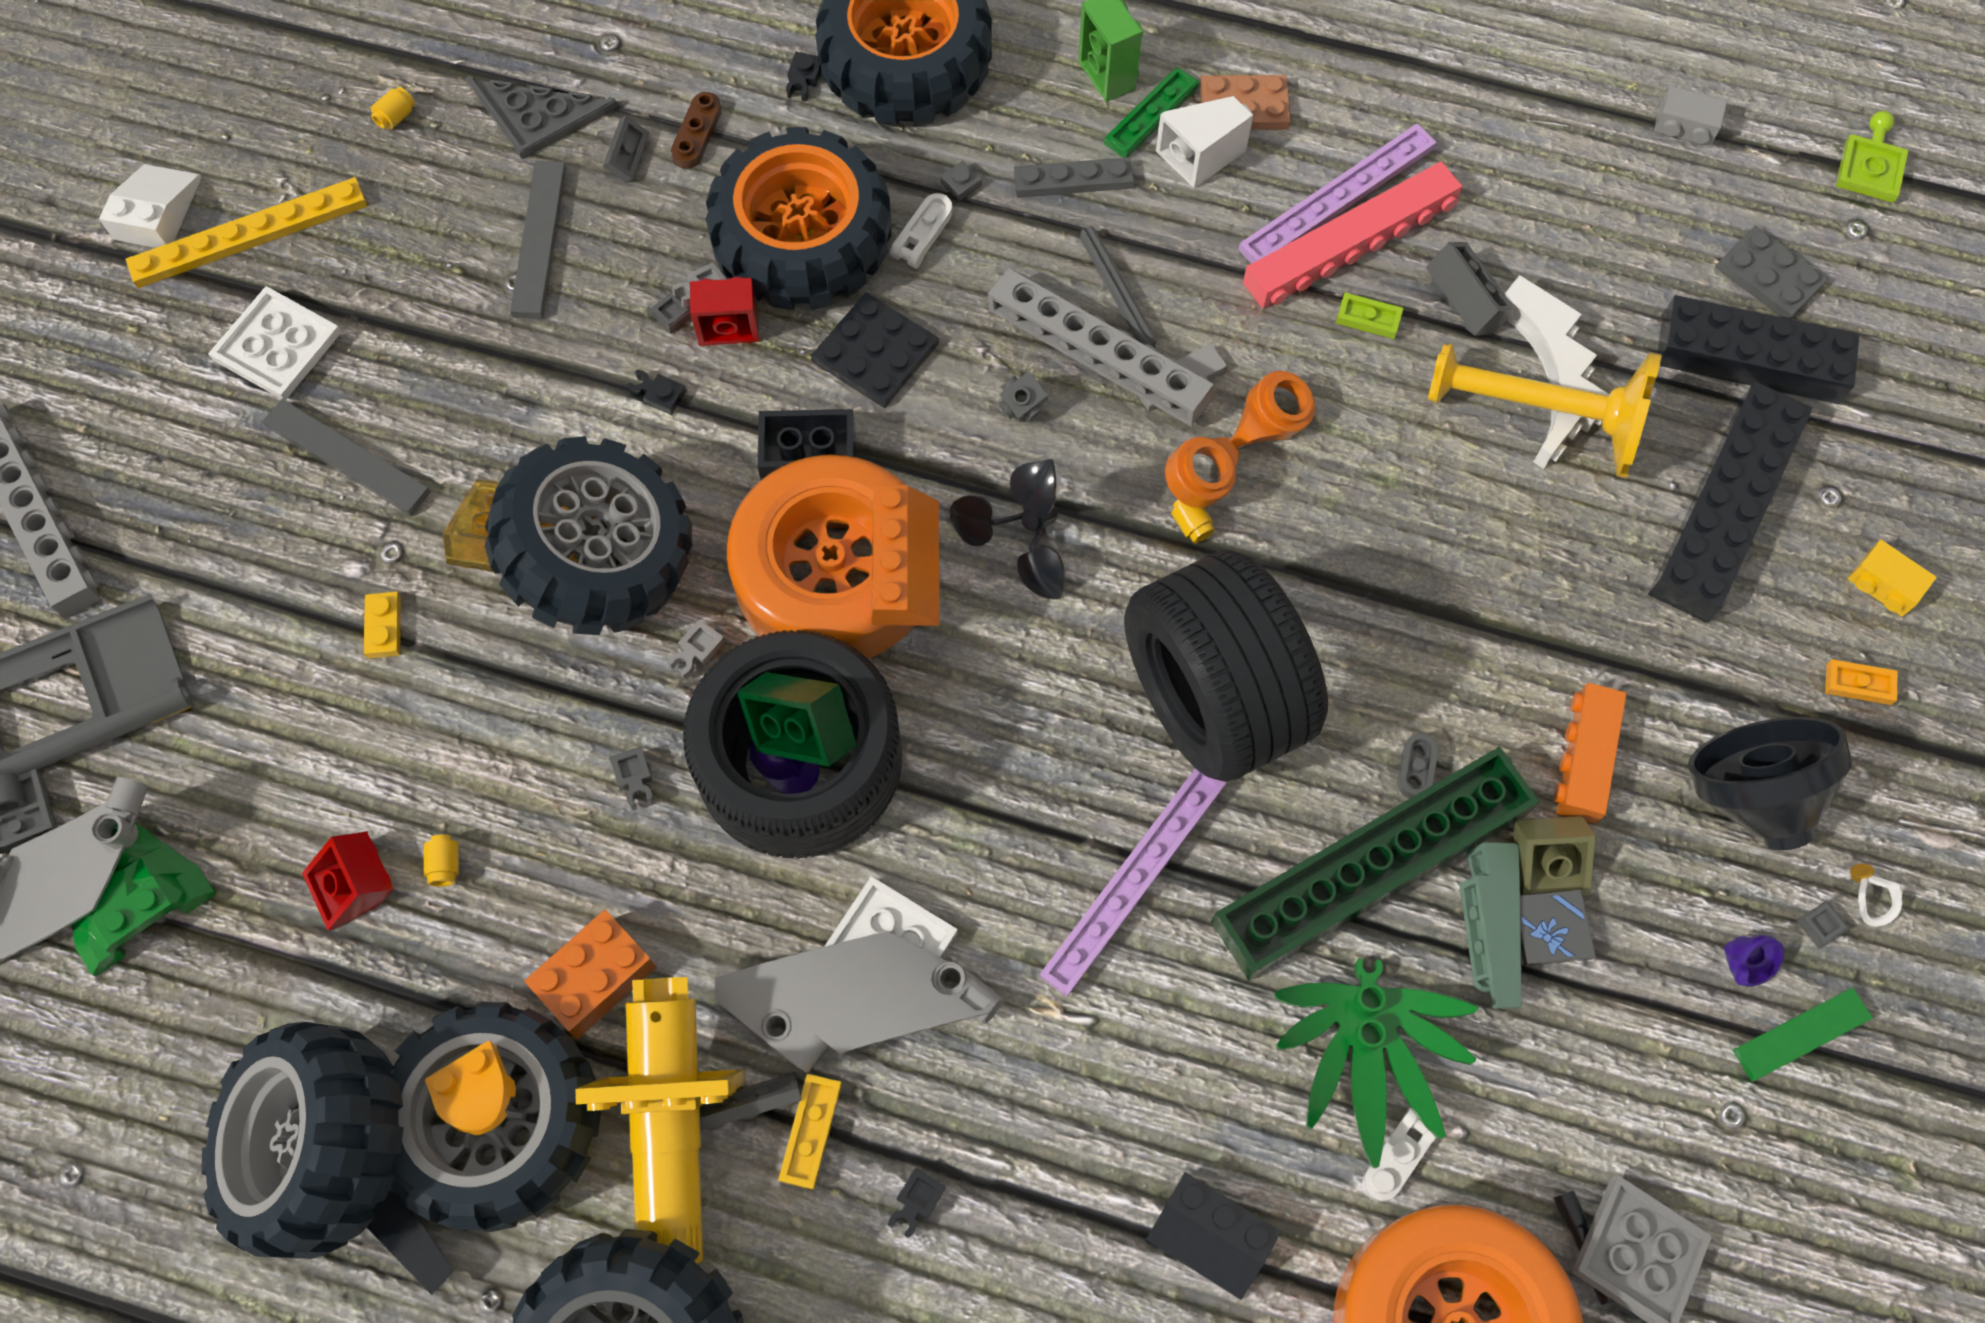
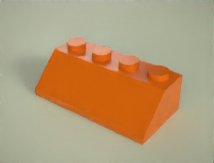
(905, 557)

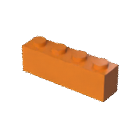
(1590, 752)

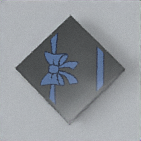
(1554, 928)

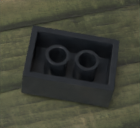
(801, 434)

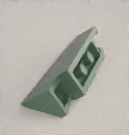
(1493, 921)

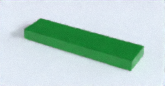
(1146, 115)
(1802, 1034)

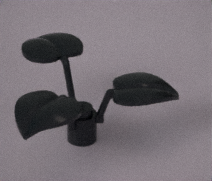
(1035, 488)

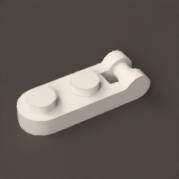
(922, 229)
(1398, 1159)

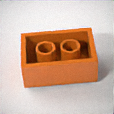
(590, 974)

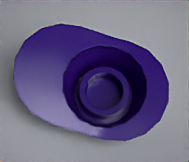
(785, 774)

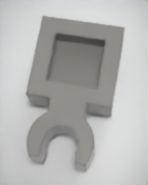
(707, 272)
(698, 645)

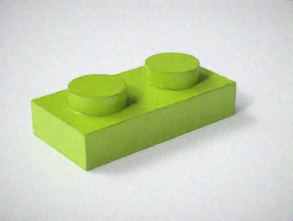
(1369, 315)

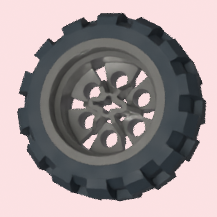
(628, 1269)

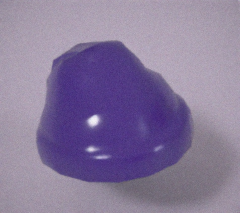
(1754, 958)

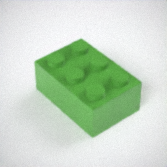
(1110, 46)

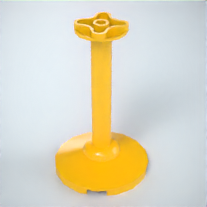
(1621, 412)

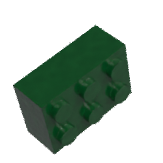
(797, 718)

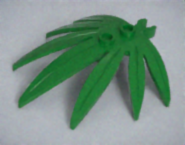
(1369, 1024)

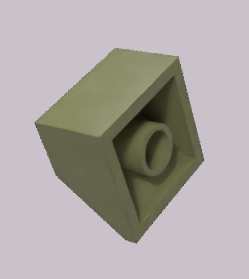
(1555, 855)

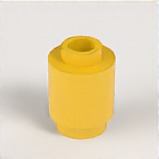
(392, 108)
(1192, 521)
(441, 860)

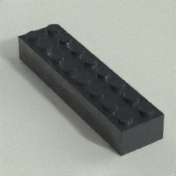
(1730, 502)

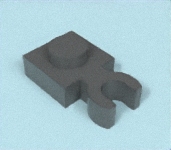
(631, 773)

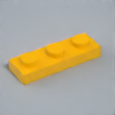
(810, 1132)

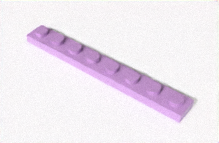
(1340, 193)
(1130, 882)

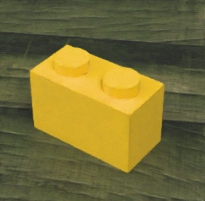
(1891, 578)

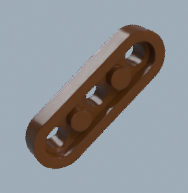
(696, 138)

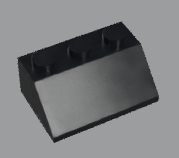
(1213, 1235)

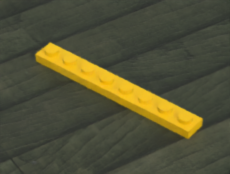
(245, 232)

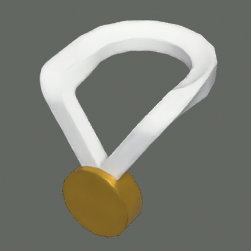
(1865, 873)

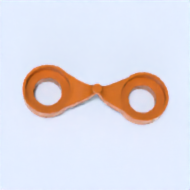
(1260, 422)

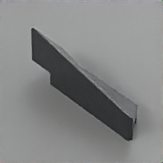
(409, 1242)

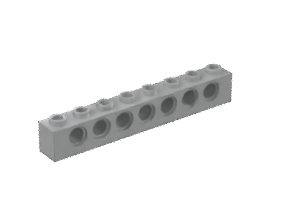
(1105, 359)
(27, 511)

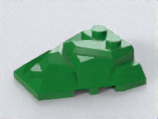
(143, 888)

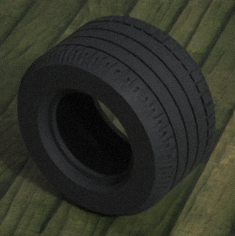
(1226, 664)
(719, 740)

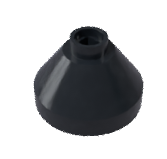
(1774, 776)

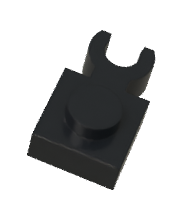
(803, 72)
(660, 394)
(919, 1197)

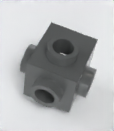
(1023, 386)

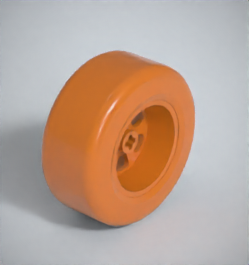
(779, 513)
(1461, 1243)

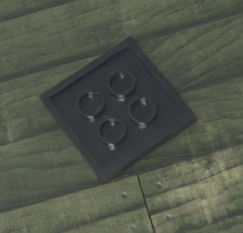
(875, 349)

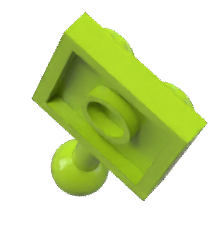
(1871, 164)

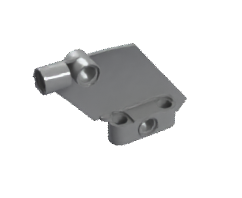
(65, 870)
(851, 996)

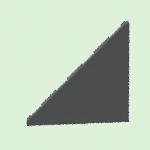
(536, 114)

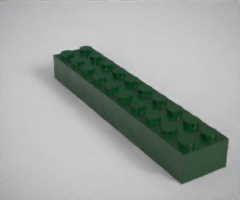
(1373, 863)

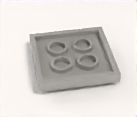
(1641, 1253)

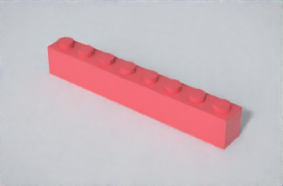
(1352, 235)

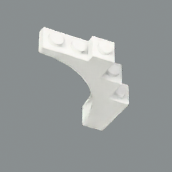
(1550, 330)

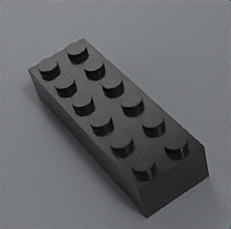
(1759, 348)

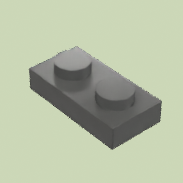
(626, 149)

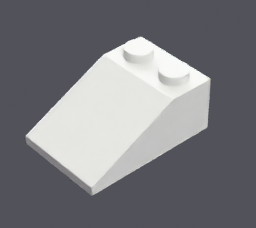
(150, 206)

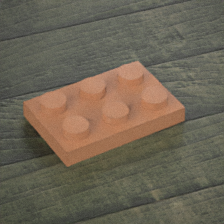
(1262, 94)

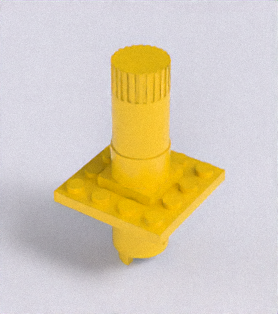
(664, 1107)

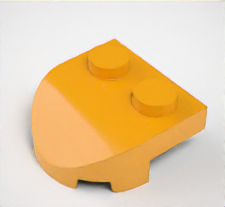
(473, 1090)

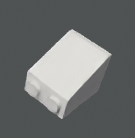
(1204, 137)

